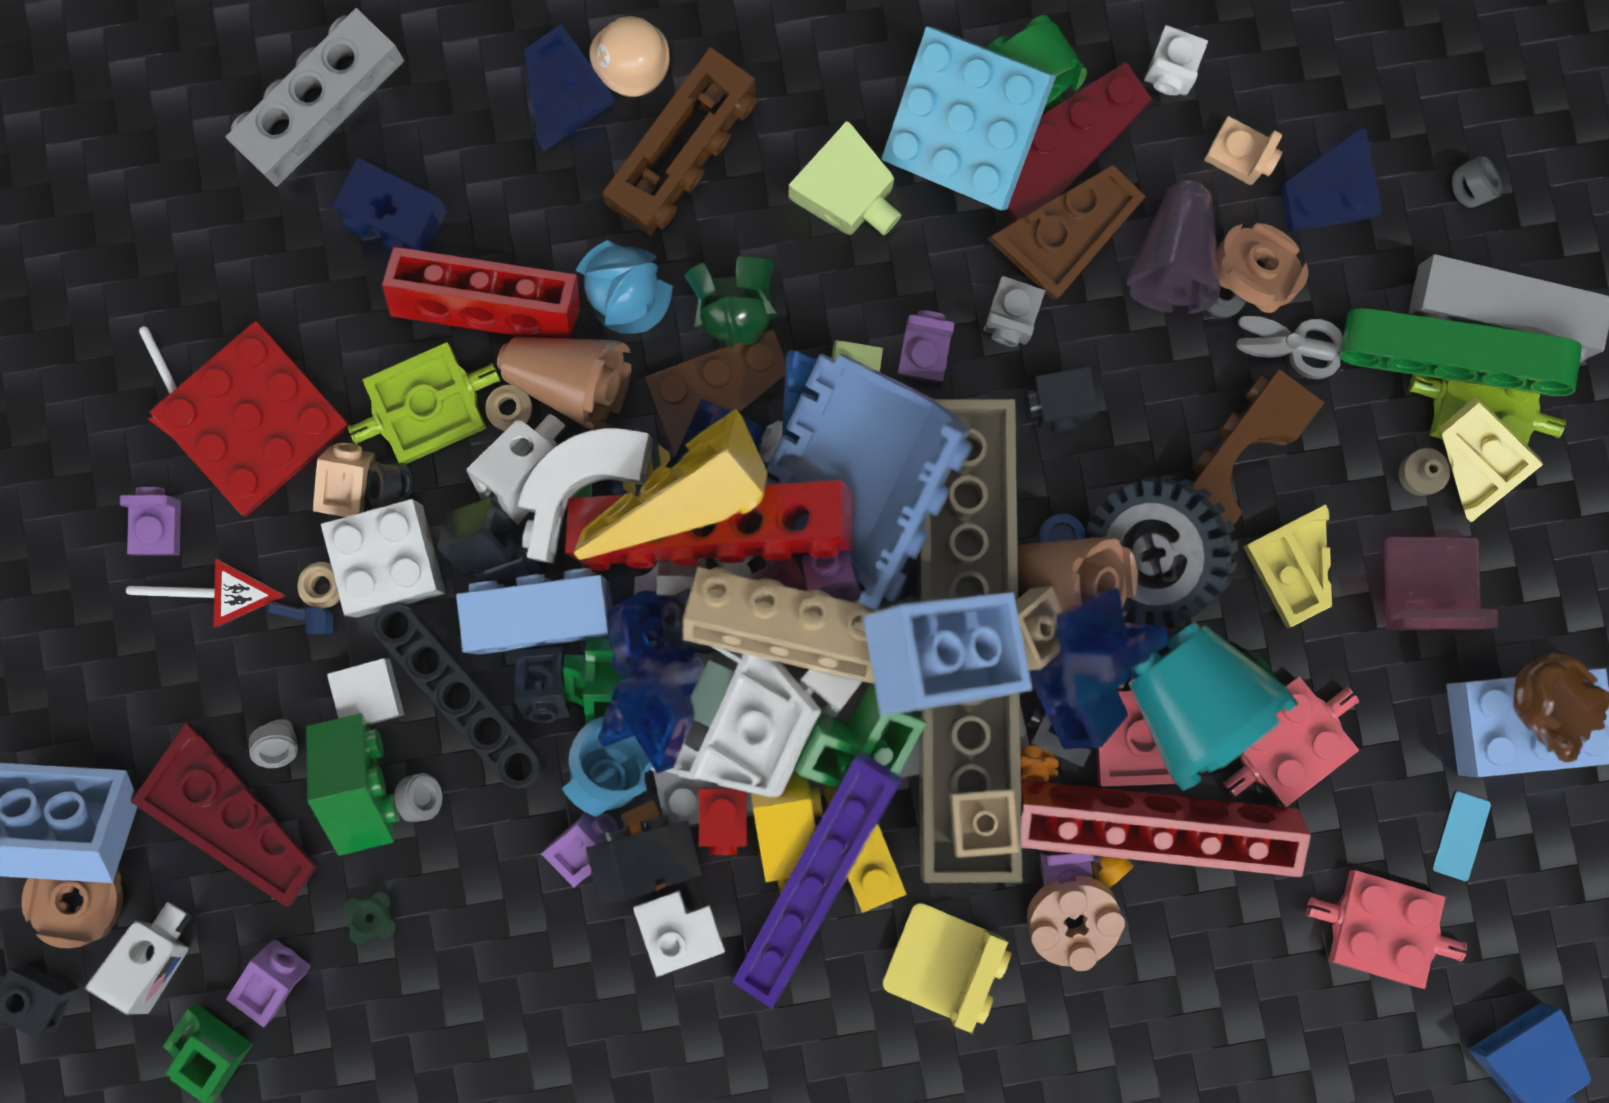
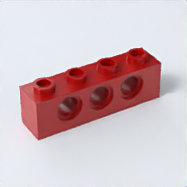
(481, 294)

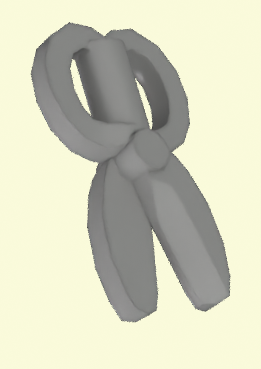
(1280, 341)

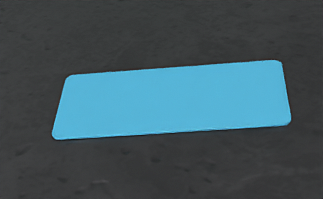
(1462, 836)

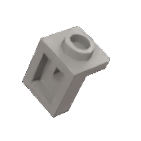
(1013, 312)

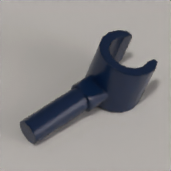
(316, 619)

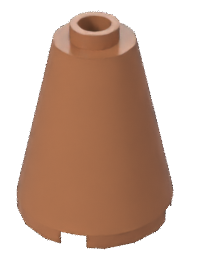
(570, 375)
(1077, 568)

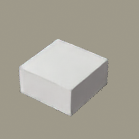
(367, 690)

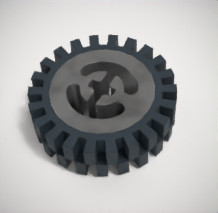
(1195, 533)

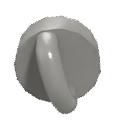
(273, 744)
(418, 797)

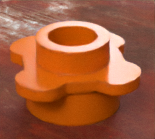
(1037, 764)

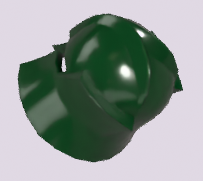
(734, 306)

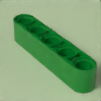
(1461, 352)

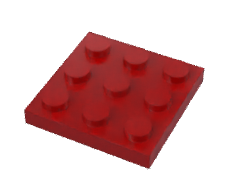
(250, 419)

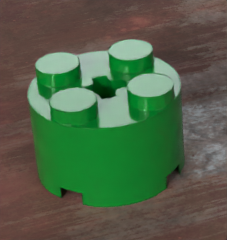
(1045, 48)

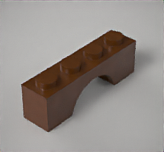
(1275, 414)

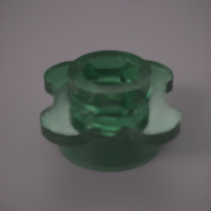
(359, 927)

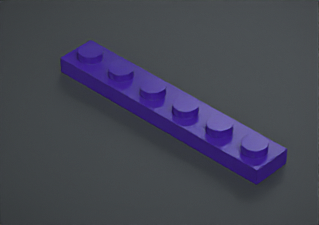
(817, 878)

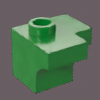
(591, 678)
(204, 1054)

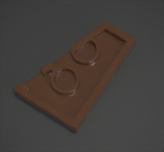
(1069, 230)
(723, 377)

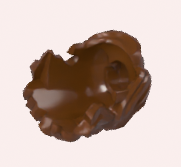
(1559, 703)

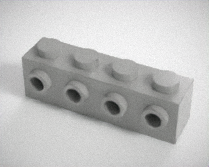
(1511, 301)

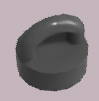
(1481, 180)

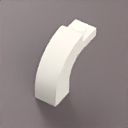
(568, 469)

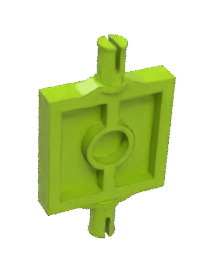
(424, 404)
(1514, 408)

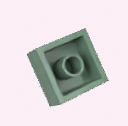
(710, 692)

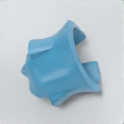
(624, 287)
(604, 775)

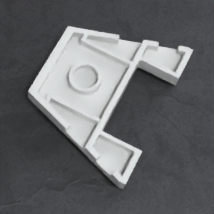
(754, 731)

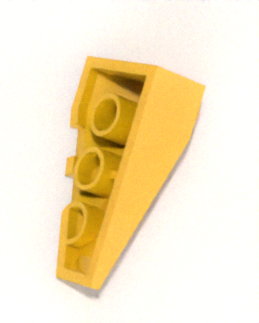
(705, 487)

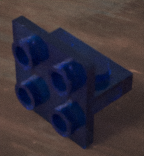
(1102, 648)
(654, 711)

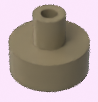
(1424, 472)

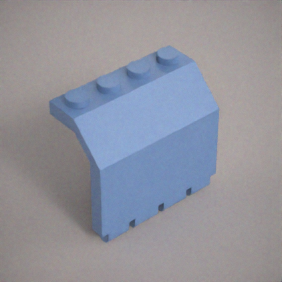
(887, 449)

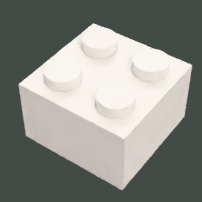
(383, 558)

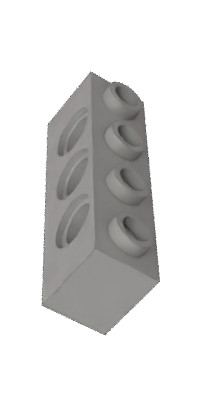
(313, 122)

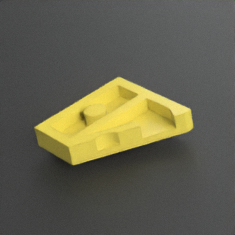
(1485, 457)
(1295, 566)

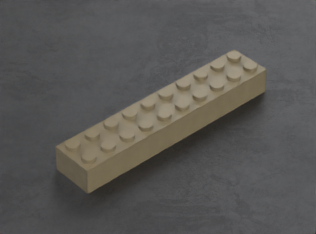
(967, 556)

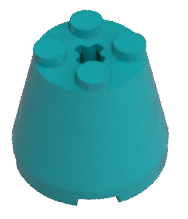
(1205, 702)

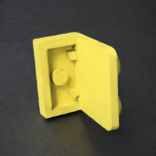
(946, 965)

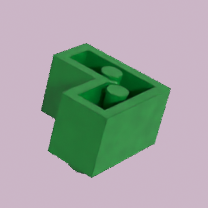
(836, 744)
(348, 784)

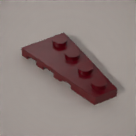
(1075, 136)
(219, 814)

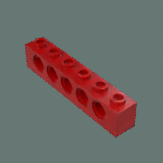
(826, 533)
(1163, 828)

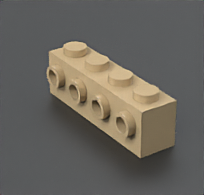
(779, 623)

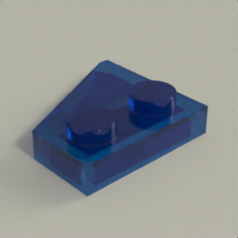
(562, 87)
(1334, 188)

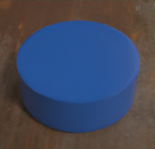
(1061, 528)

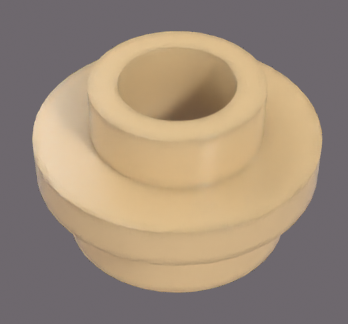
(498, 396)
(307, 582)

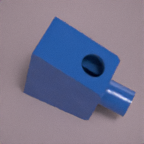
(1535, 1057)

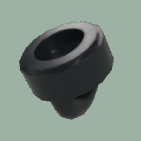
(385, 483)

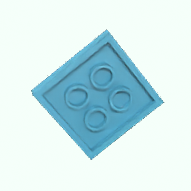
(968, 117)

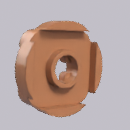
(1261, 286)
(64, 929)
(1080, 945)

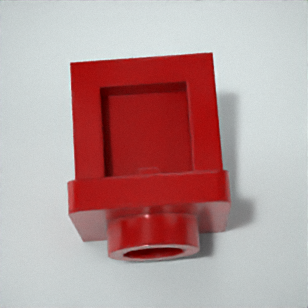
(722, 820)

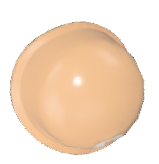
(630, 56)

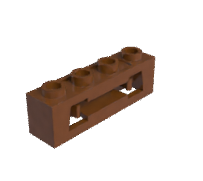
(725, 84)

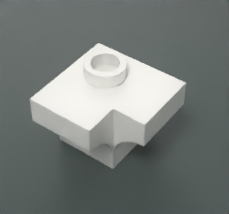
(676, 934)

